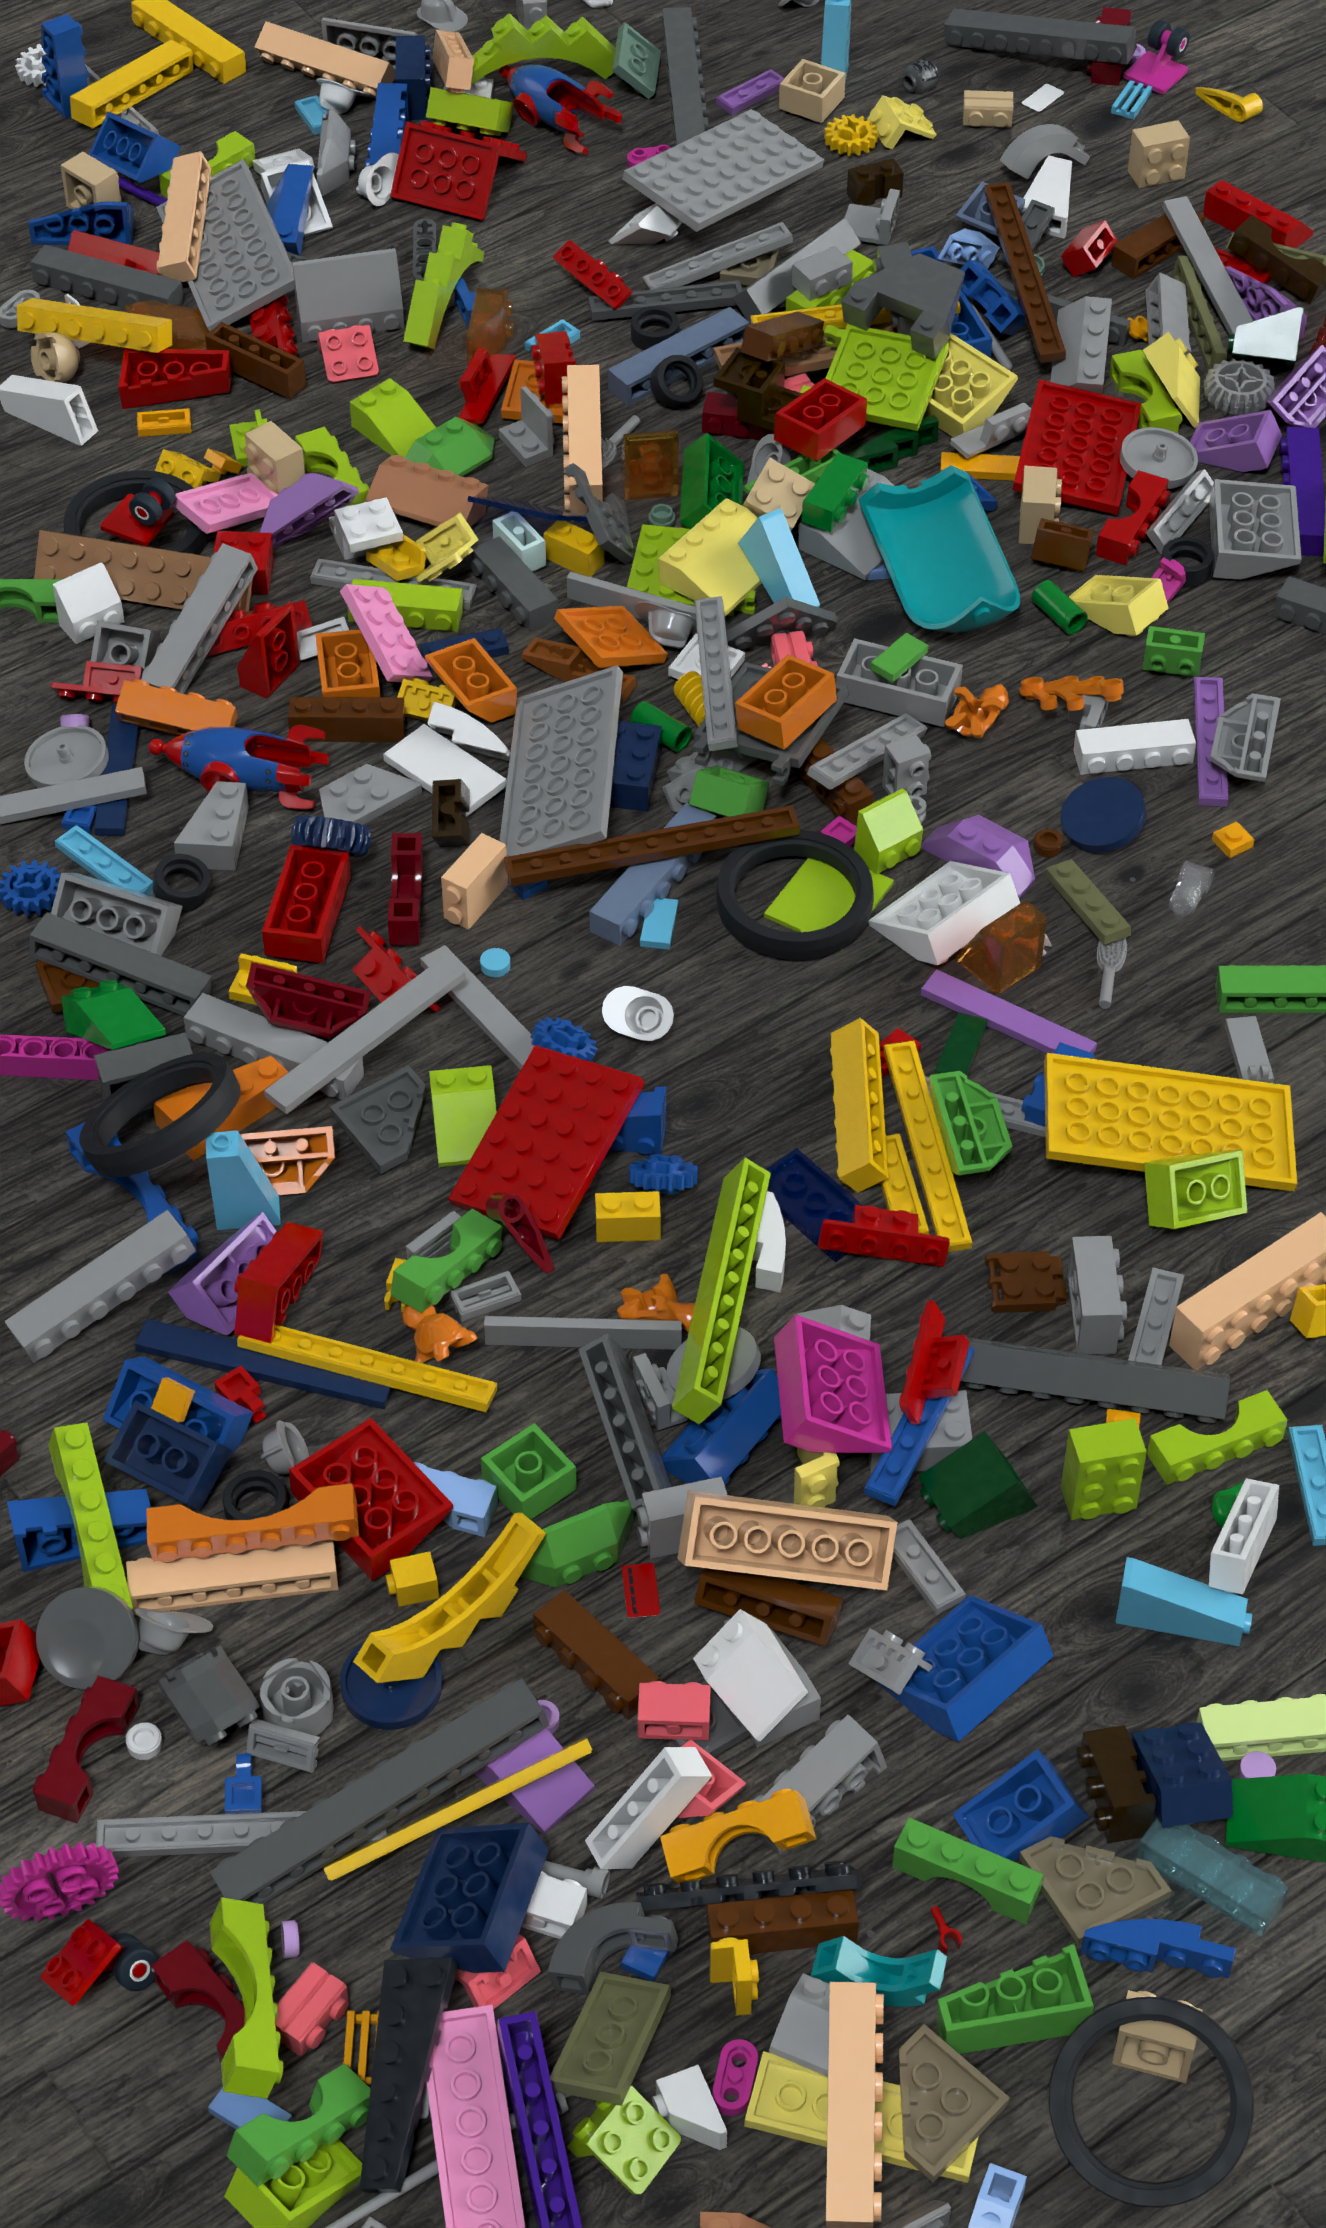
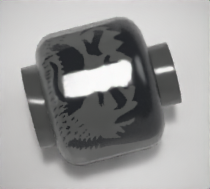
(920, 76)

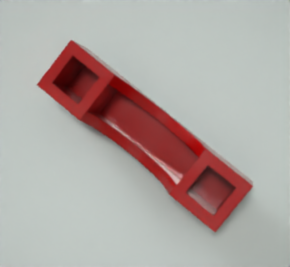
(1122, 537)

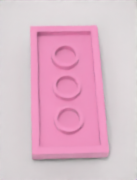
(225, 502)
(385, 633)

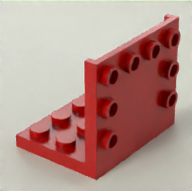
(449, 168)

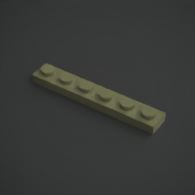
(1199, 316)

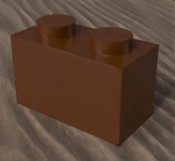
(1062, 545)

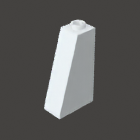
(1053, 189)
(49, 405)

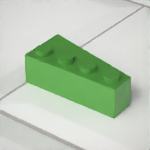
(1018, 2007)

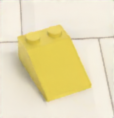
(1177, 374)
(1122, 602)

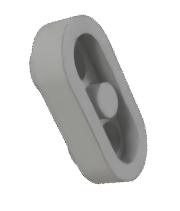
(8, 310)

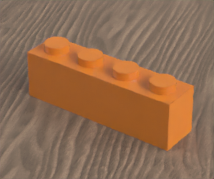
(171, 711)

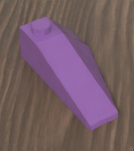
(1261, 299)
(208, 1289)

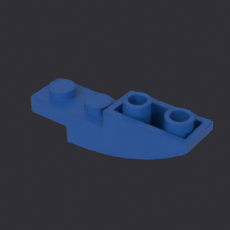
(1144, 1941)

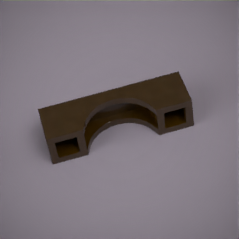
(1300, 276)

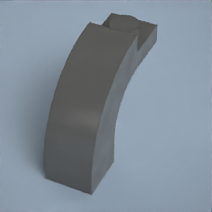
(600, 1935)

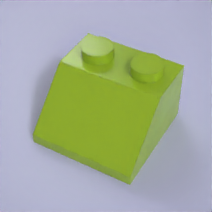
(888, 832)

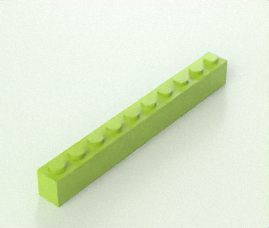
(721, 1292)

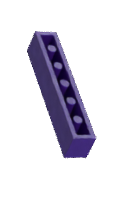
(1304, 470)
(537, 2122)

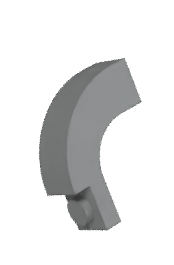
(1038, 143)

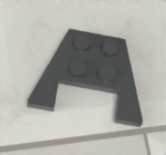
(606, 518)

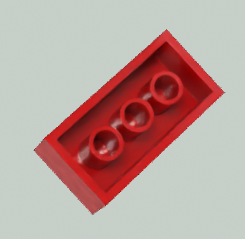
(306, 904)

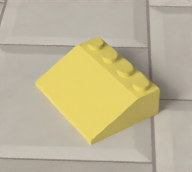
(968, 388)
(709, 559)

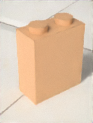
(474, 881)

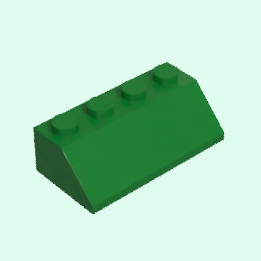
(708, 478)

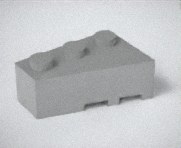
(217, 827)

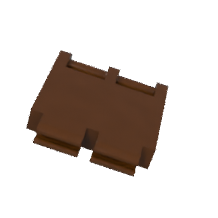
(1027, 1281)

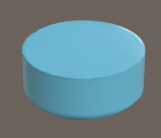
(495, 962)

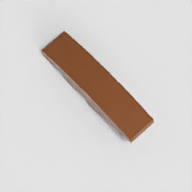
(568, 663)

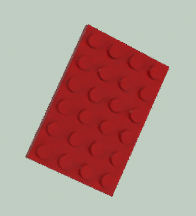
(1082, 439)
(549, 1137)

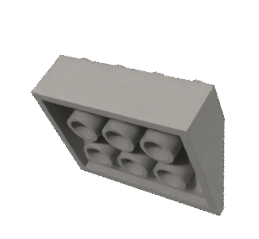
(348, 293)
(1253, 528)
(850, 543)

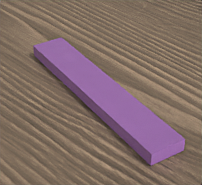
(1208, 706)
(1001, 1014)

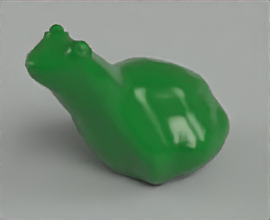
(1223, 1502)

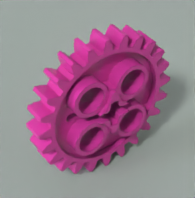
(58, 1882)

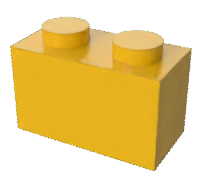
(573, 548)
(628, 1216)

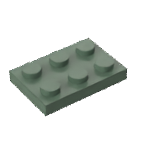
(636, 61)

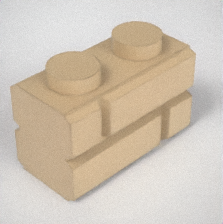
(988, 108)

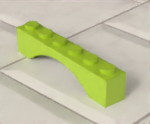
(82, 1484)
(240, 1941)

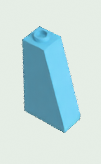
(836, 35)
(777, 559)
(238, 1182)
(1180, 1605)

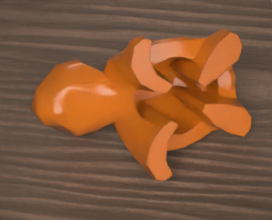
(974, 715)
(656, 1304)
(435, 1333)

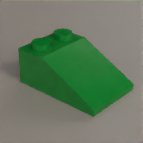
(109, 1015)
(1279, 1816)

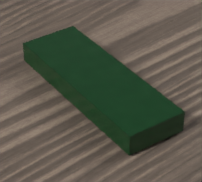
(962, 1044)

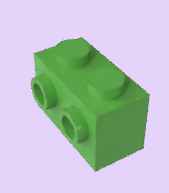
(1173, 651)

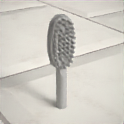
(608, 447)
(1110, 960)

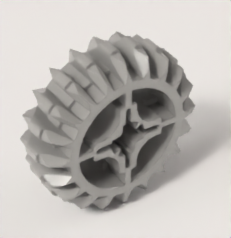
(1238, 387)

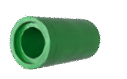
(1059, 607)
(674, 732)

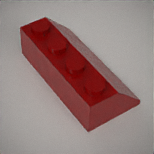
(1232, 207)

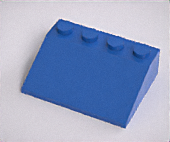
(977, 1663)

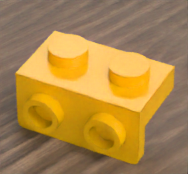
(732, 1964)

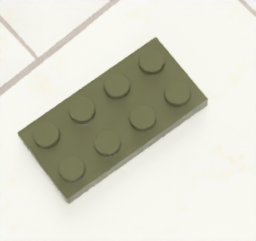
(610, 2038)

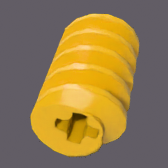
(690, 694)

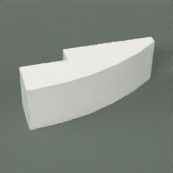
(466, 732)
(770, 1247)

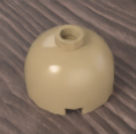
(54, 357)

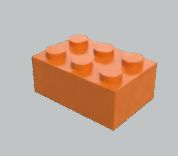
(346, 665)
(786, 701)

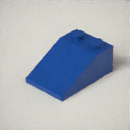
(1021, 1809)

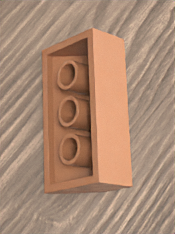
(426, 492)

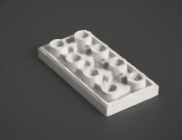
(431, 757)

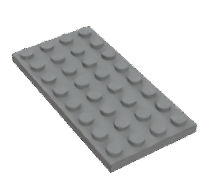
(723, 169)
(240, 251)
(562, 764)

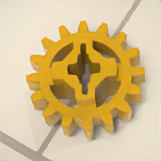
(851, 135)

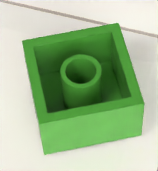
(728, 792)
(529, 1472)

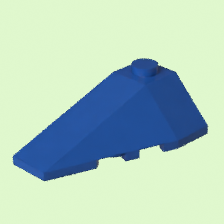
(290, 205)
(101, 219)

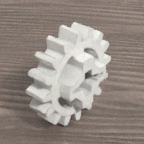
(30, 66)

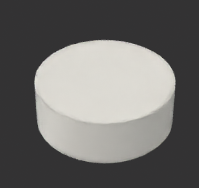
(144, 1741)

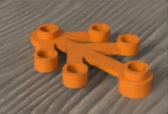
(1067, 688)

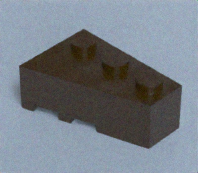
(1116, 1784)

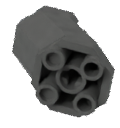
(208, 1695)

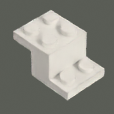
(364, 527)

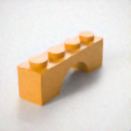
(694, 1849)

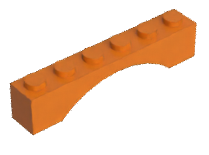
(321, 1516)

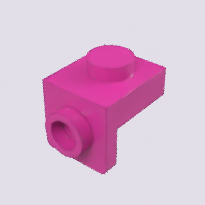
(1171, 576)

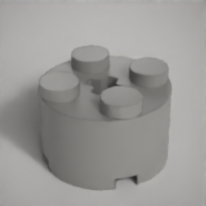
(297, 1696)

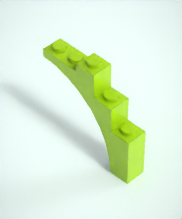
(515, 43)
(442, 273)

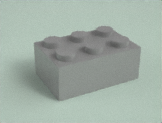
(1096, 1295)
(949, 1435)

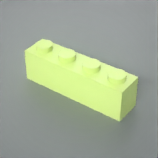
(1268, 1727)

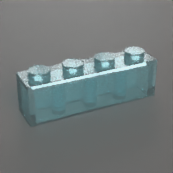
(1214, 1874)

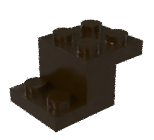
(758, 387)

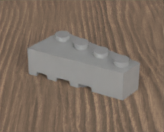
(831, 1769)

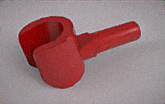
(945, 1931)

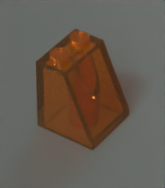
(1006, 948)

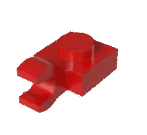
(243, 1390)

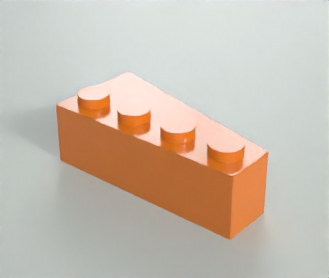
(250, 1107)

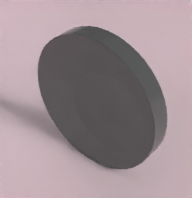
(87, 1636)

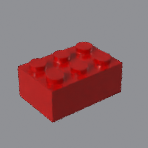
(820, 419)

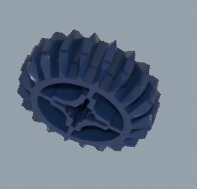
(331, 835)

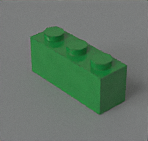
(835, 492)

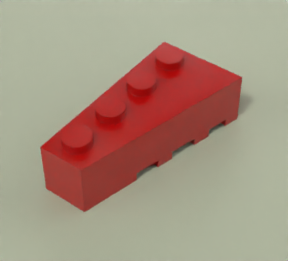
(172, 375)
(275, 1280)

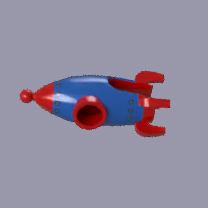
(552, 97)
(247, 757)

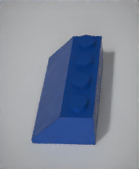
(132, 149)
(208, 1412)
(727, 1433)

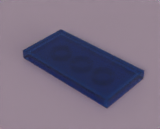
(809, 1196)

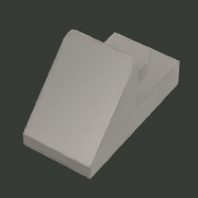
(1092, 714)

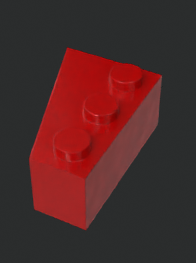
(552, 358)

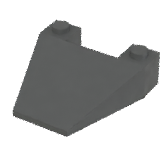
(916, 289)

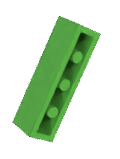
(1271, 989)

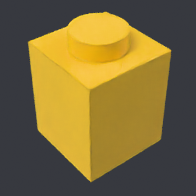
(1310, 1311)
(412, 1579)

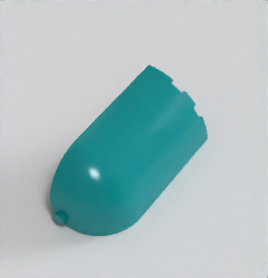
(941, 552)

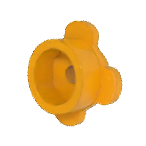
(1139, 328)

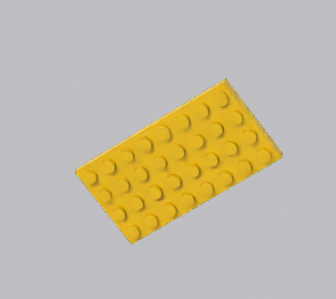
(1145, 1114)

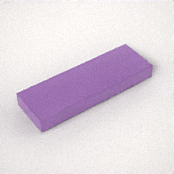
(750, 92)

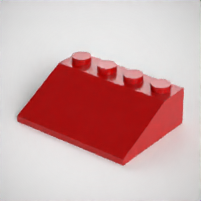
(392, 1494)

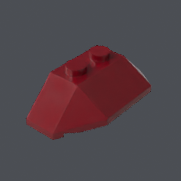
(305, 1001)

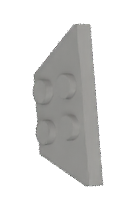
(366, 794)

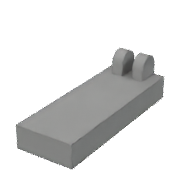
(1248, 1049)

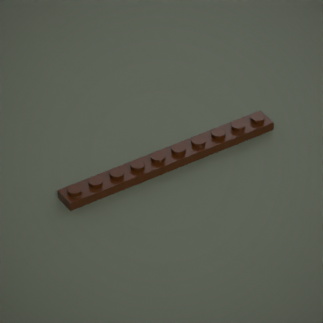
(1025, 272)
(651, 845)

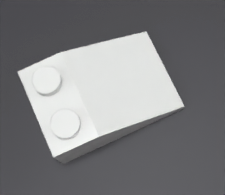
(317, 215)
(751, 1673)

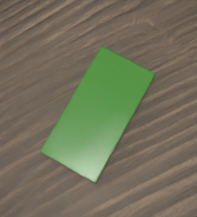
(899, 657)

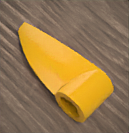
(1230, 104)

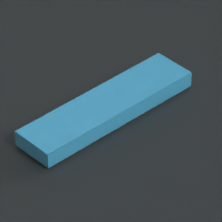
(102, 861)
(1309, 1457)

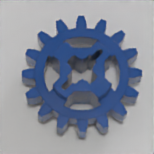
(29, 887)
(564, 1038)
(663, 1174)

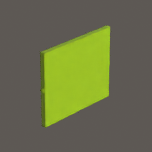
(819, 897)

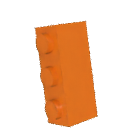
(475, 680)

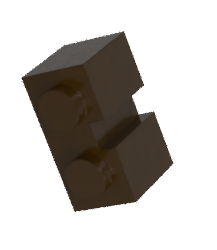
(874, 181)
(448, 803)

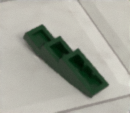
(897, 444)

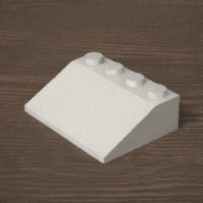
(946, 910)

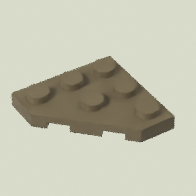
(1093, 1884)
(942, 2102)

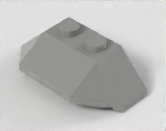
(335, 153)
(1246, 737)

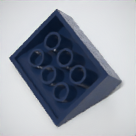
(472, 1896)

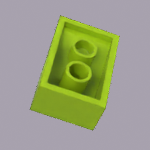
(389, 418)
(461, 1111)
(1195, 1188)
(300, 2193)

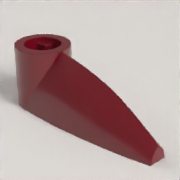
(520, 1226)

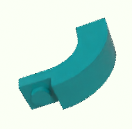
(899, 1979)

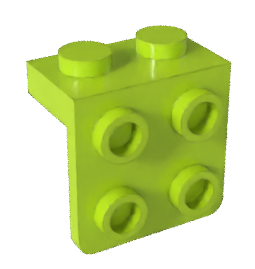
(627, 2140)

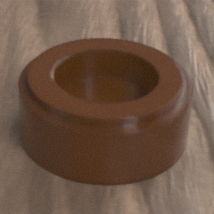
(1048, 843)

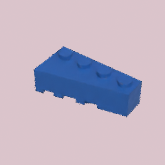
(63, 62)
(645, 1124)
(47, 1531)

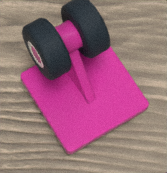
(1160, 69)

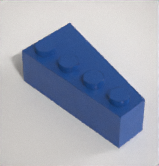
(388, 121)

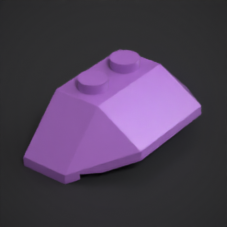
(1302, 395)
(305, 506)
(984, 845)

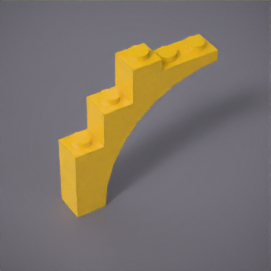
(482, 1593)

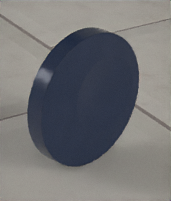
(1103, 814)
(389, 1703)

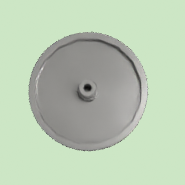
(1160, 454)
(66, 756)
(742, 1369)

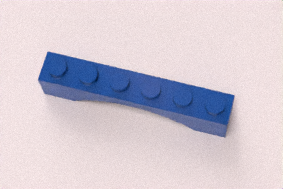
(139, 1185)

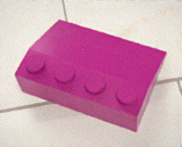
(831, 1389)

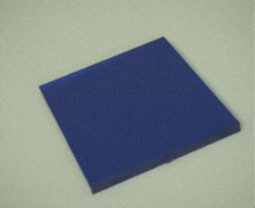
(528, 509)

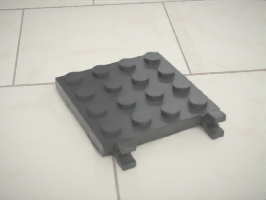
(749, 745)

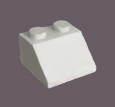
(85, 600)

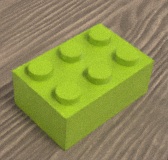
(469, 111)
(1103, 1469)

